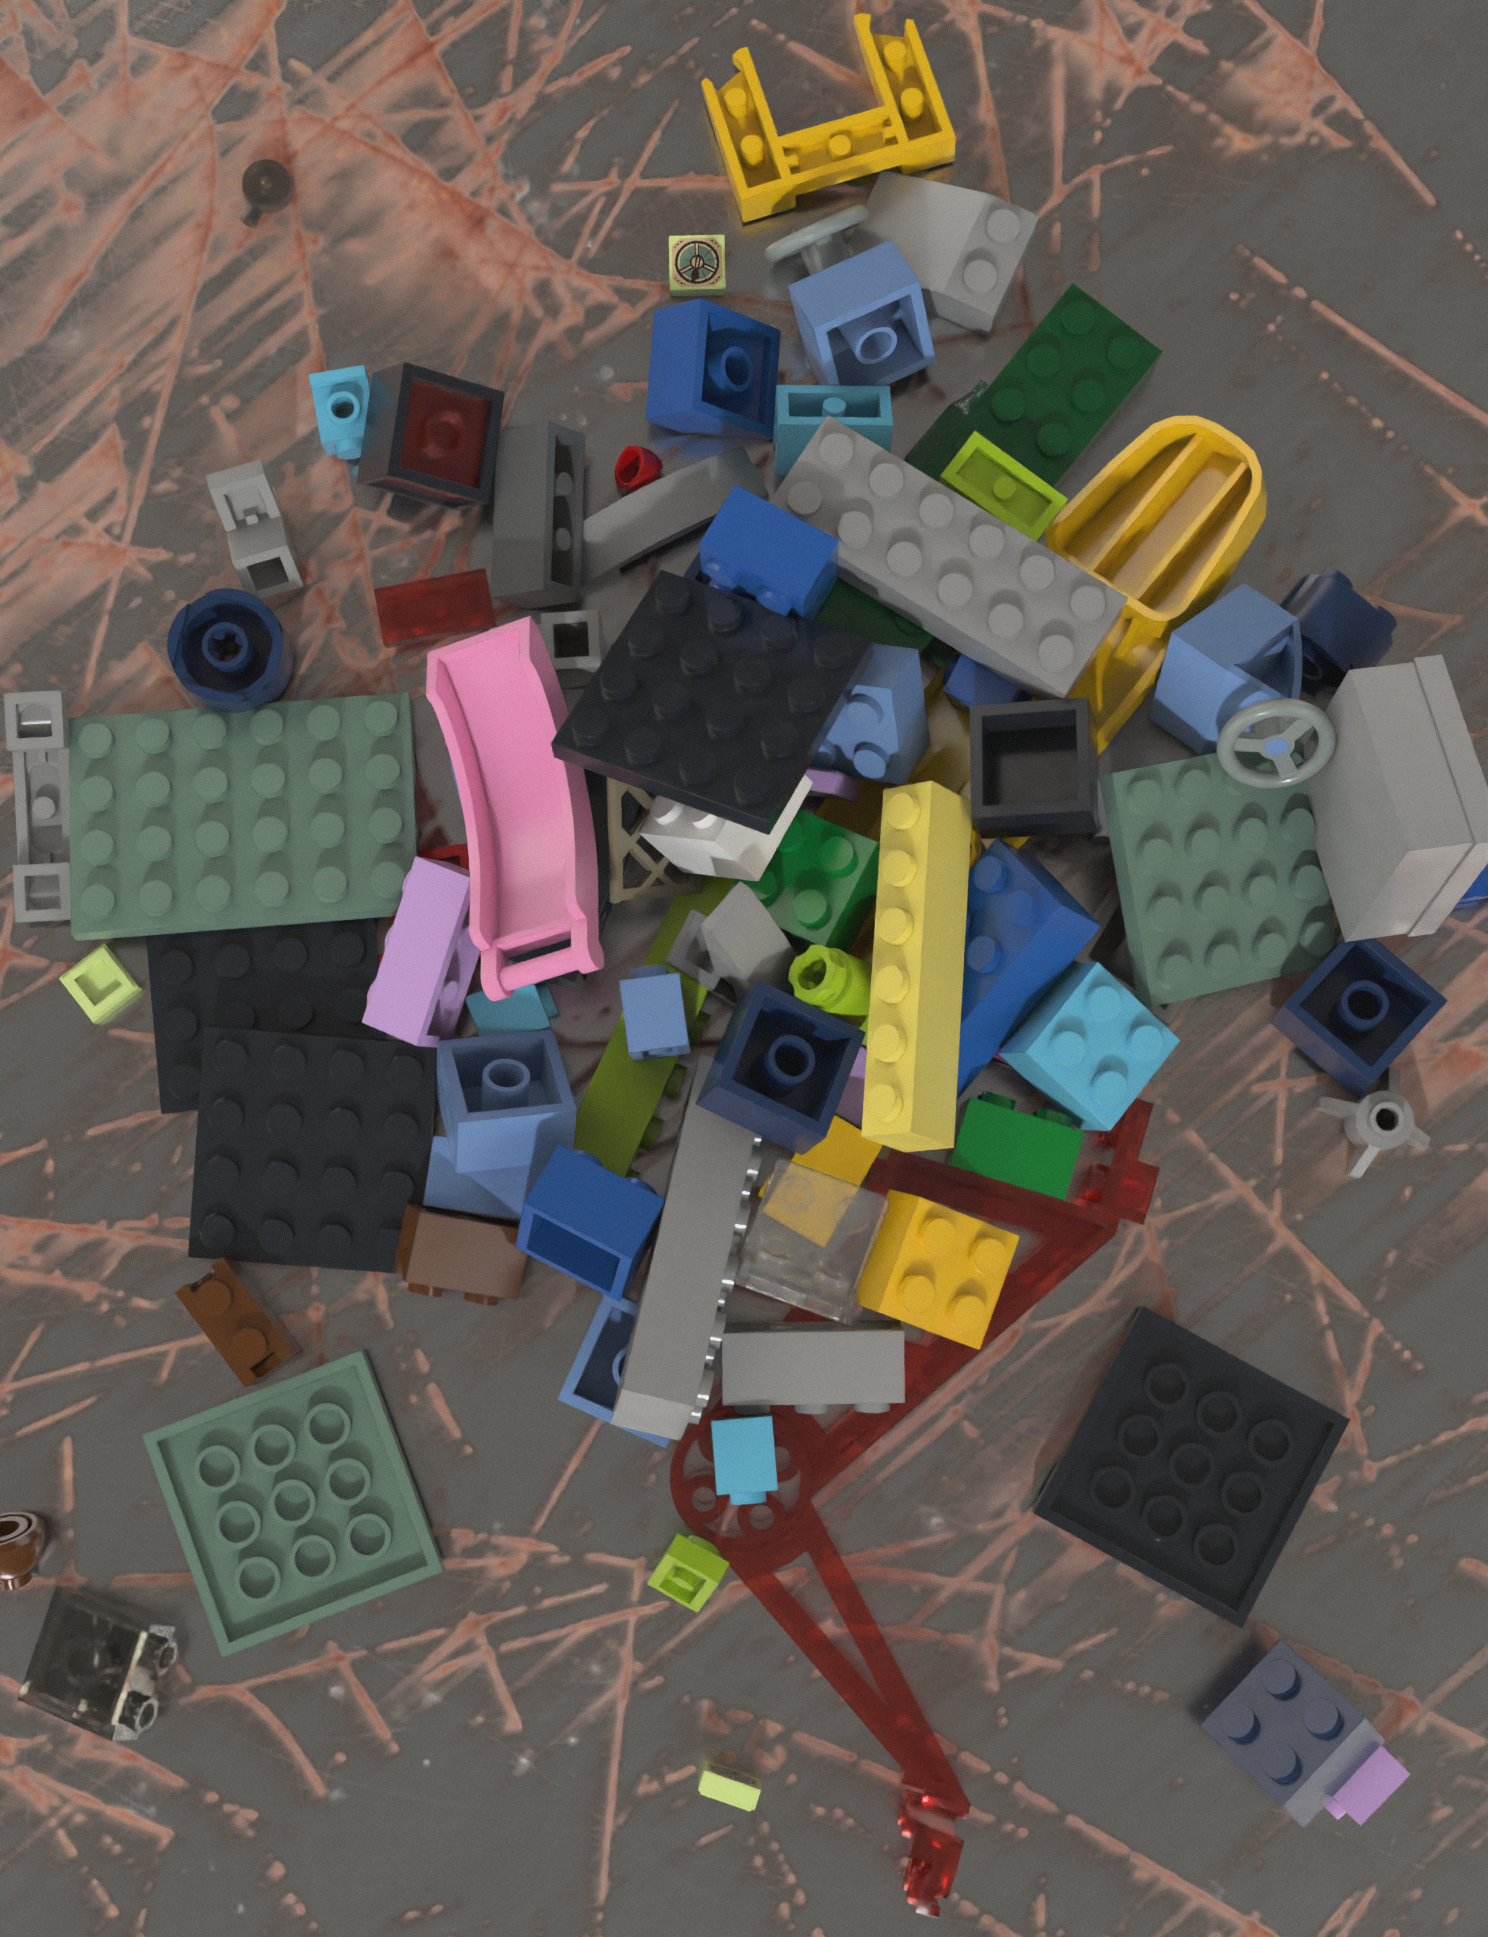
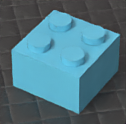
(1089, 1046)

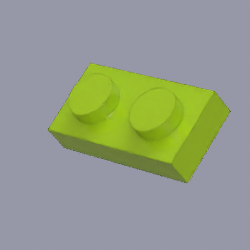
(1003, 487)
(689, 1571)

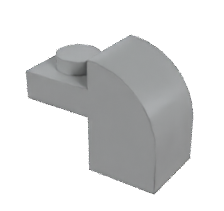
(255, 529)
(573, 644)

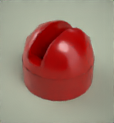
(634, 459)

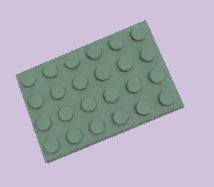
(241, 816)

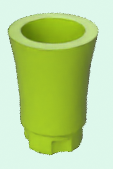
(834, 984)

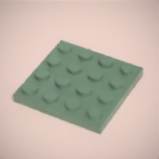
(1215, 876)
(293, 1503)

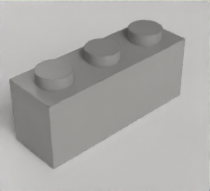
(812, 1366)

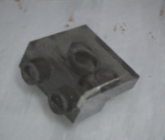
(98, 1664)

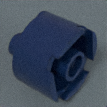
(214, 626)
(1336, 629)

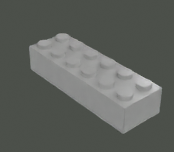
(950, 564)
(688, 1271)

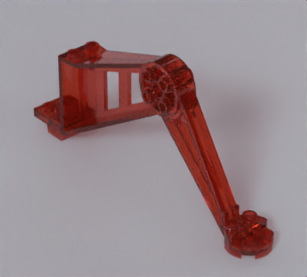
(1116, 1194)

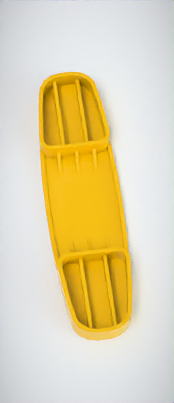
(1155, 526)

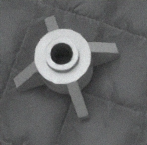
(1362, 1126)

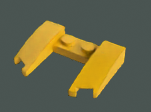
(904, 131)

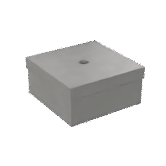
(1398, 801)

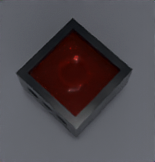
(430, 437)

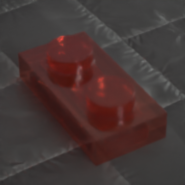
(435, 608)

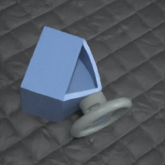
(857, 313)
(1237, 687)

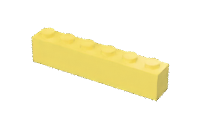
(917, 968)

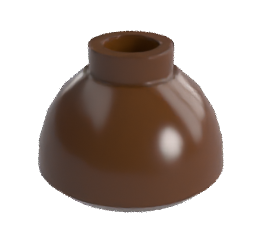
(20, 1547)

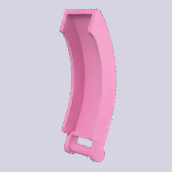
(520, 807)

